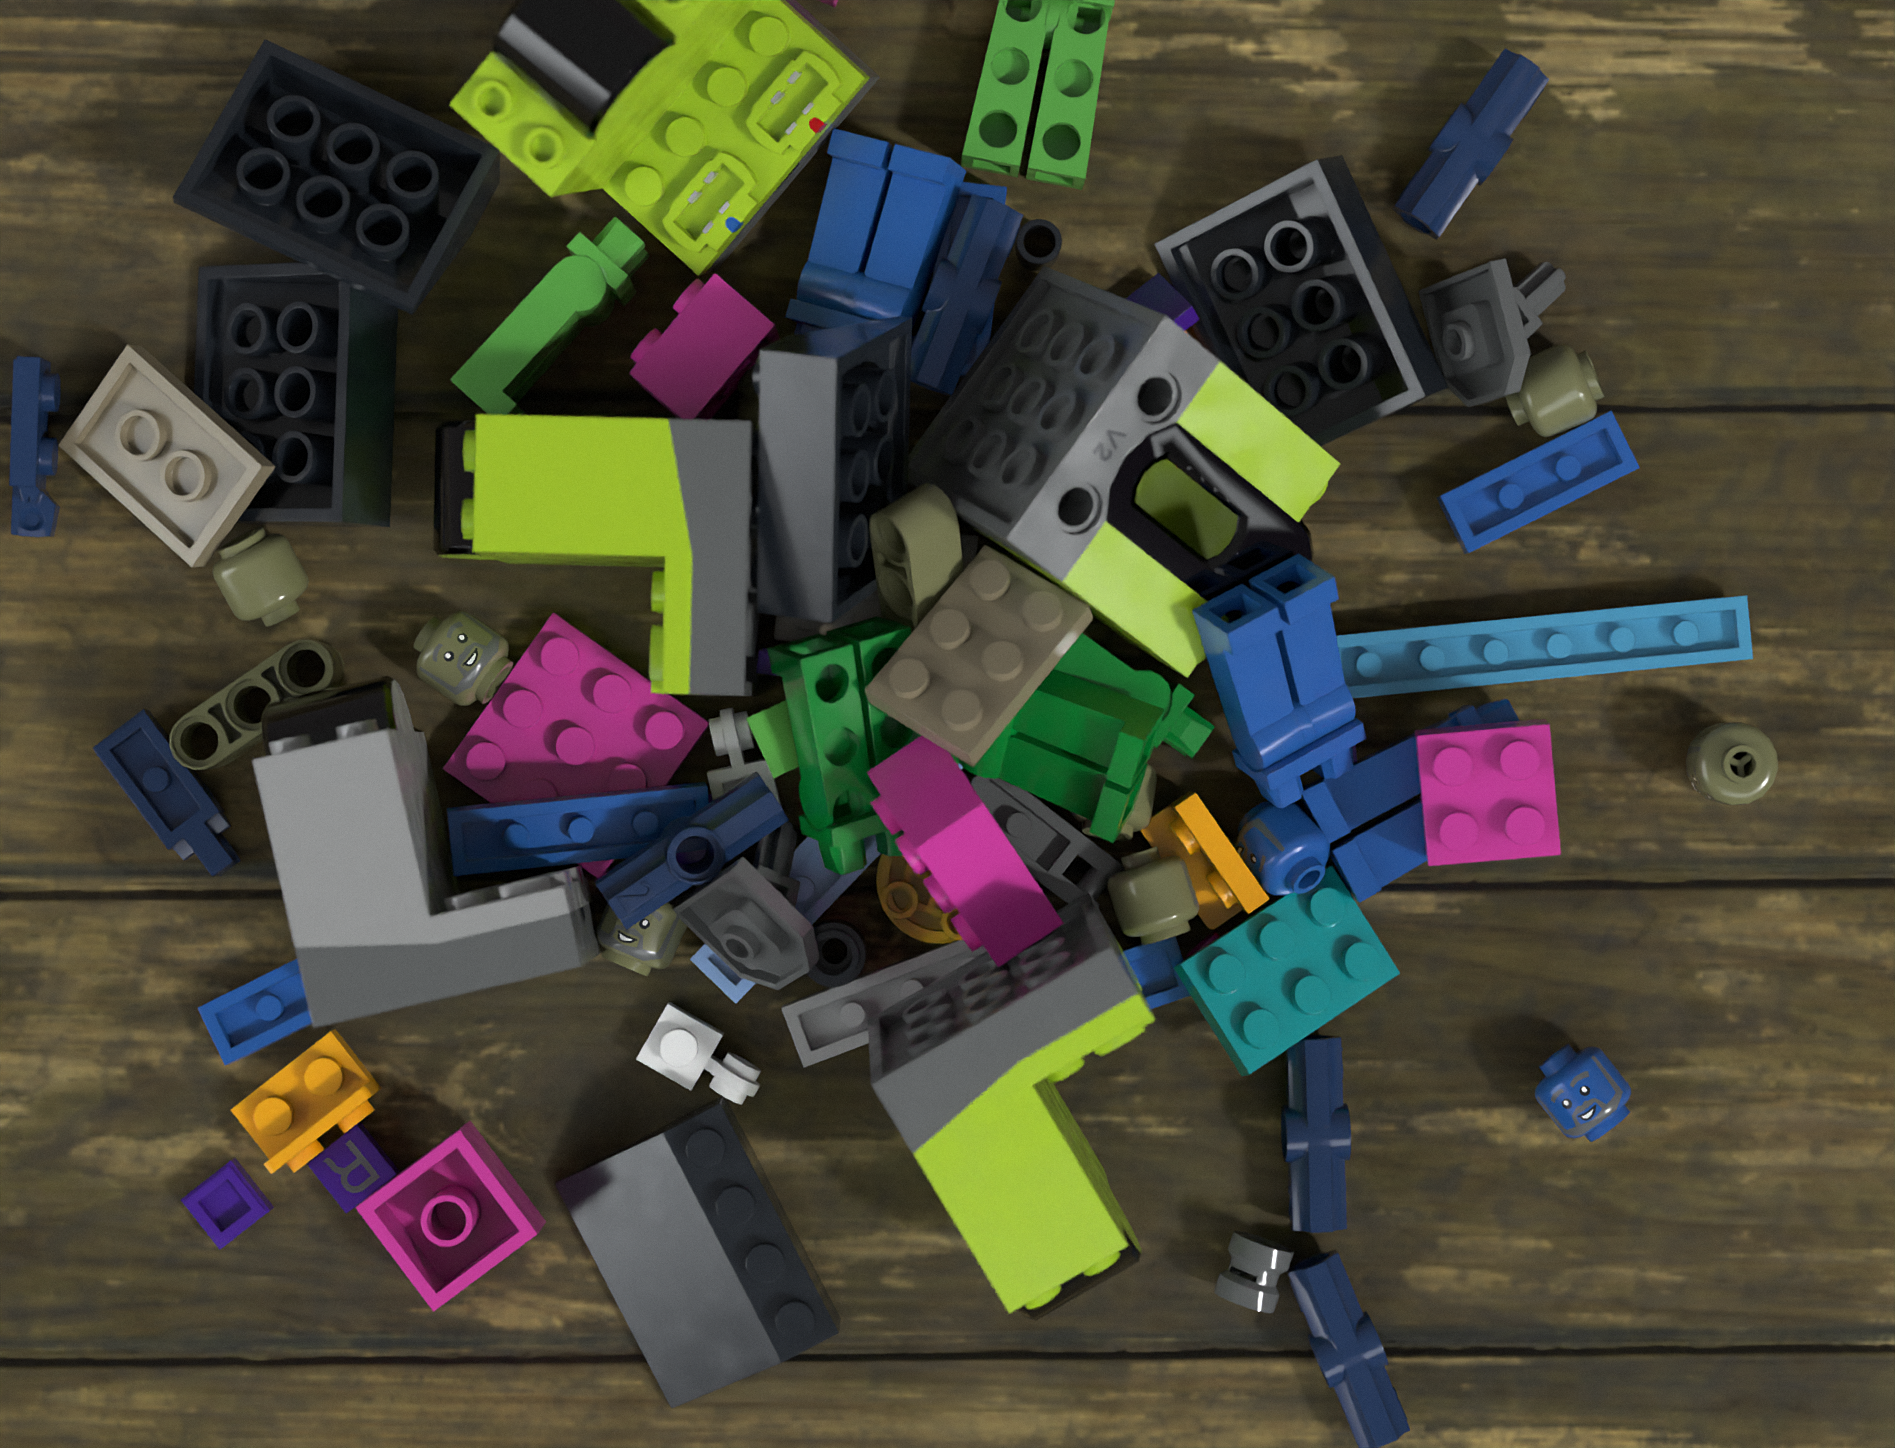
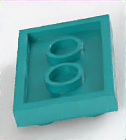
(1286, 972)

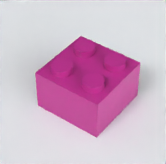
(703, 351)
(1488, 792)
(451, 1216)

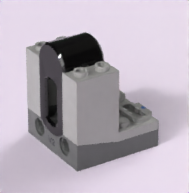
(373, 872)

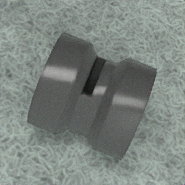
(1253, 1272)

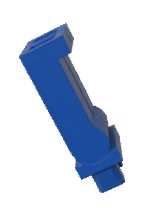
(875, 233)
(1282, 678)
(1375, 785)

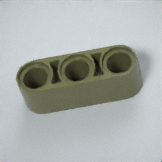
(915, 553)
(226, 708)

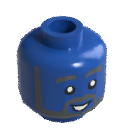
(1283, 848)
(1583, 1092)

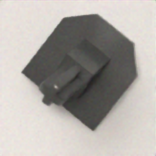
(1484, 324)
(752, 916)

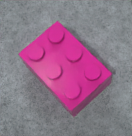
(963, 849)

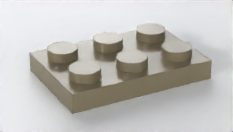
(166, 455)
(979, 655)

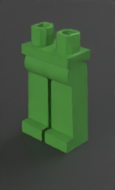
(1064, 126)
(569, 298)

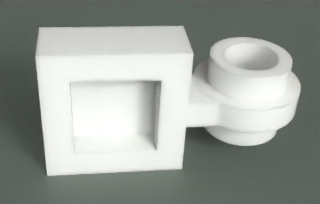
(732, 736)
(684, 1047)

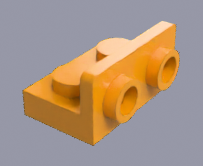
(1215, 868)
(306, 1100)

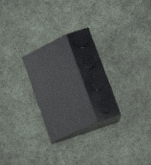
(341, 178)
(1305, 302)
(308, 383)
(828, 460)
(700, 1254)

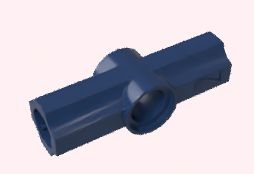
(1471, 143)
(962, 294)
(654, 875)
(1316, 1134)
(1348, 1350)

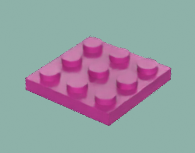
(574, 726)

